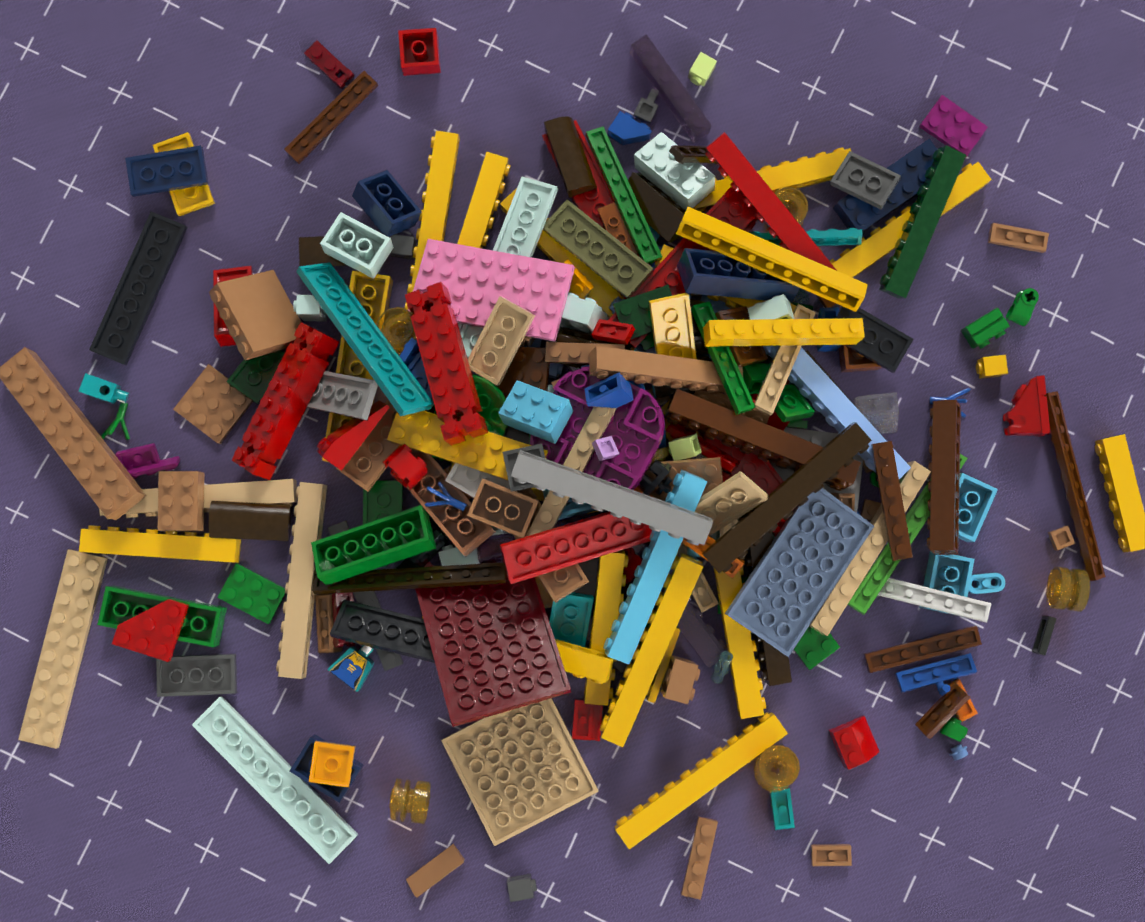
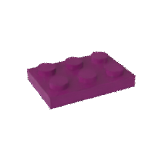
(953, 126)

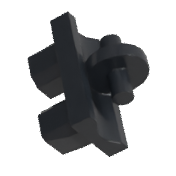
(660, 471)

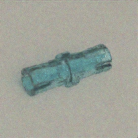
(724, 661)

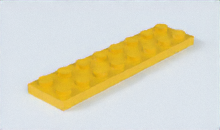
(483, 453)

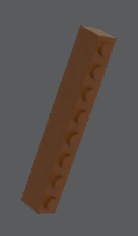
(944, 478)

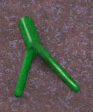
(119, 418)

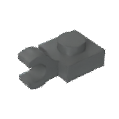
(647, 108)

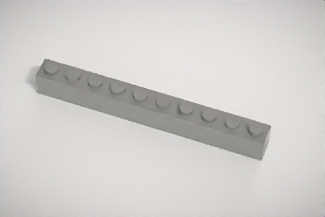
(611, 497)

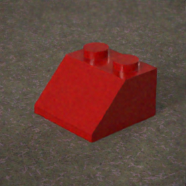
(854, 742)

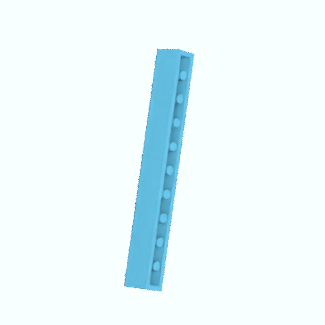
(651, 574)

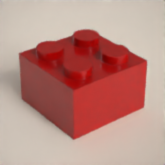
(419, 51)

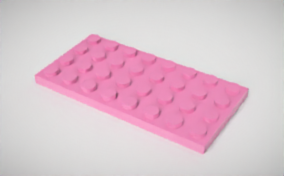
(482, 275)

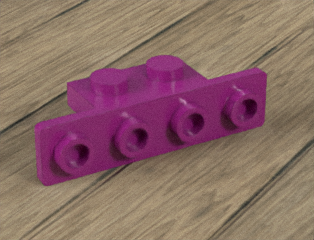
(145, 460)

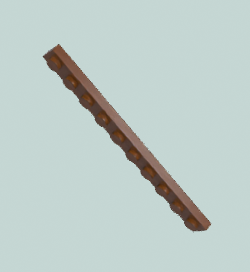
(1074, 489)

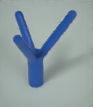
(931, 399)
(449, 500)

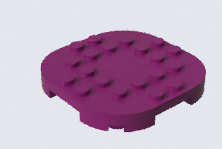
(634, 428)

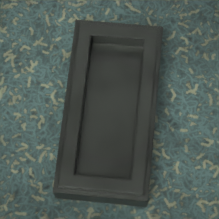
(1044, 635)

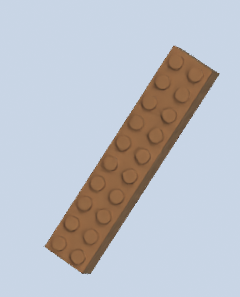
(70, 434)

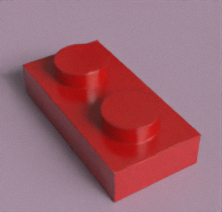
(613, 331)

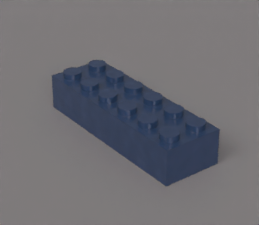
(912, 169)
(720, 275)

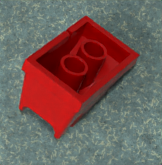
(1029, 410)

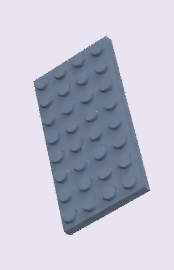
(799, 570)

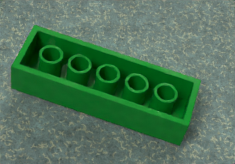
(373, 545)
(201, 624)

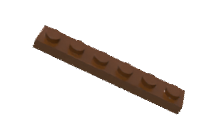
(331, 117)
(891, 500)
(922, 649)

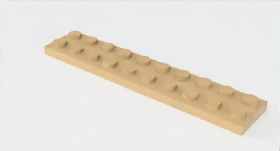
(63, 649)

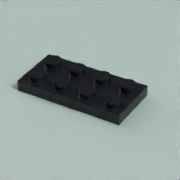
(881, 341)

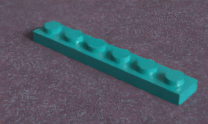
(831, 237)

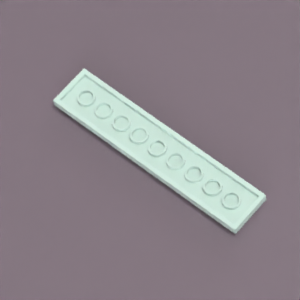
(519, 232)
(272, 780)

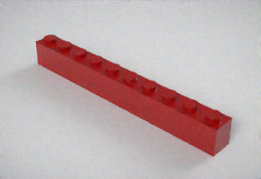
(762, 199)

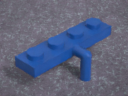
(936, 674)

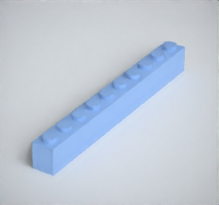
(833, 403)

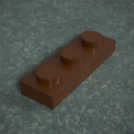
(942, 711)

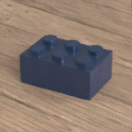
(386, 203)
(302, 768)

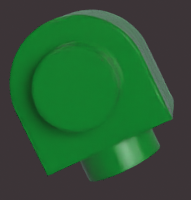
(954, 729)

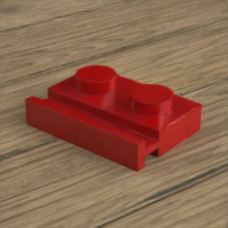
(586, 721)

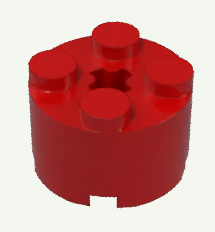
(405, 466)

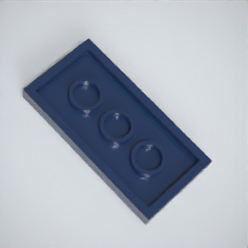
(166, 171)

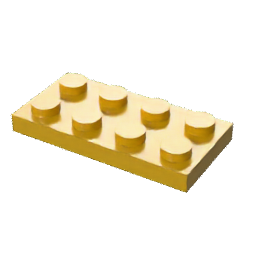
(186, 199)
(673, 326)

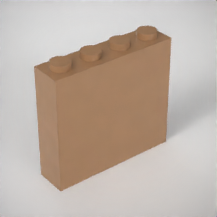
(256, 313)

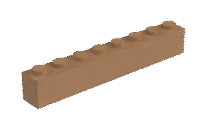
(656, 369)

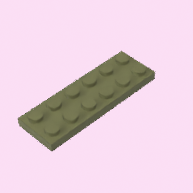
(597, 249)

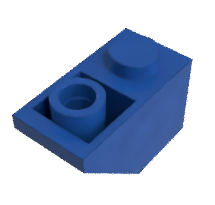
(627, 130)

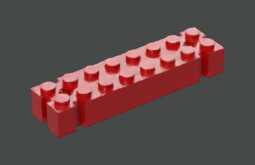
(446, 364)
(285, 401)

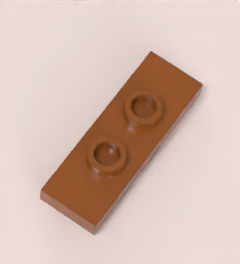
(615, 225)

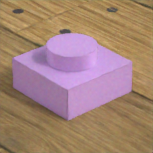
(605, 448)

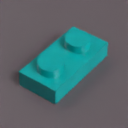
(782, 809)

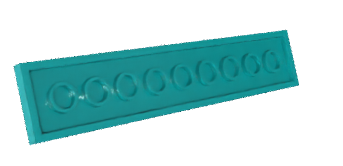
(365, 339)

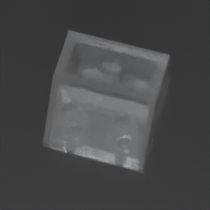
(880, 411)

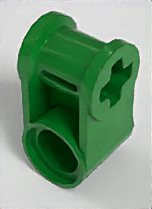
(1022, 310)

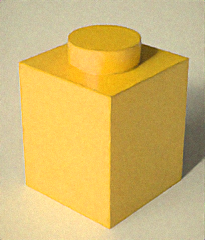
(992, 366)

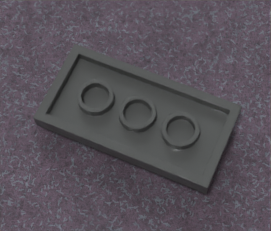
(197, 675)

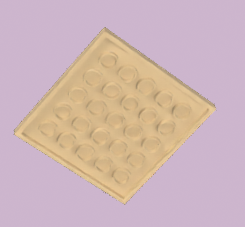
(519, 768)

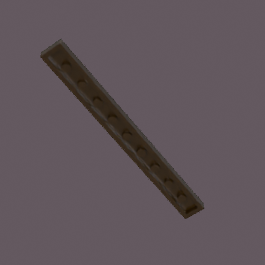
(416, 578)

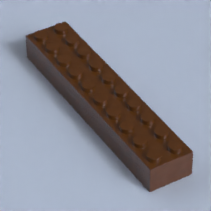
(749, 435)

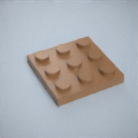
(213, 404)

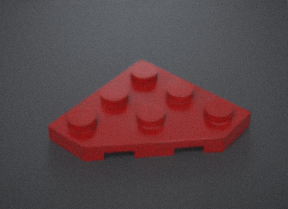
(153, 630)

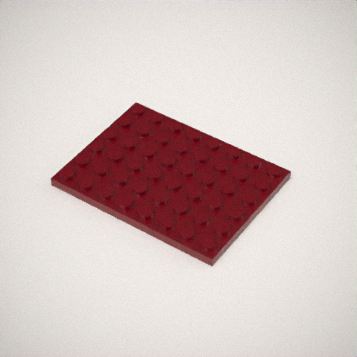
(492, 648)

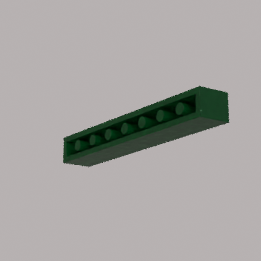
(922, 222)

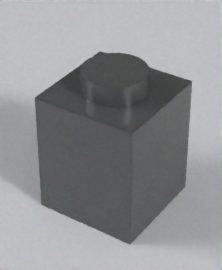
(403, 246)
(521, 887)

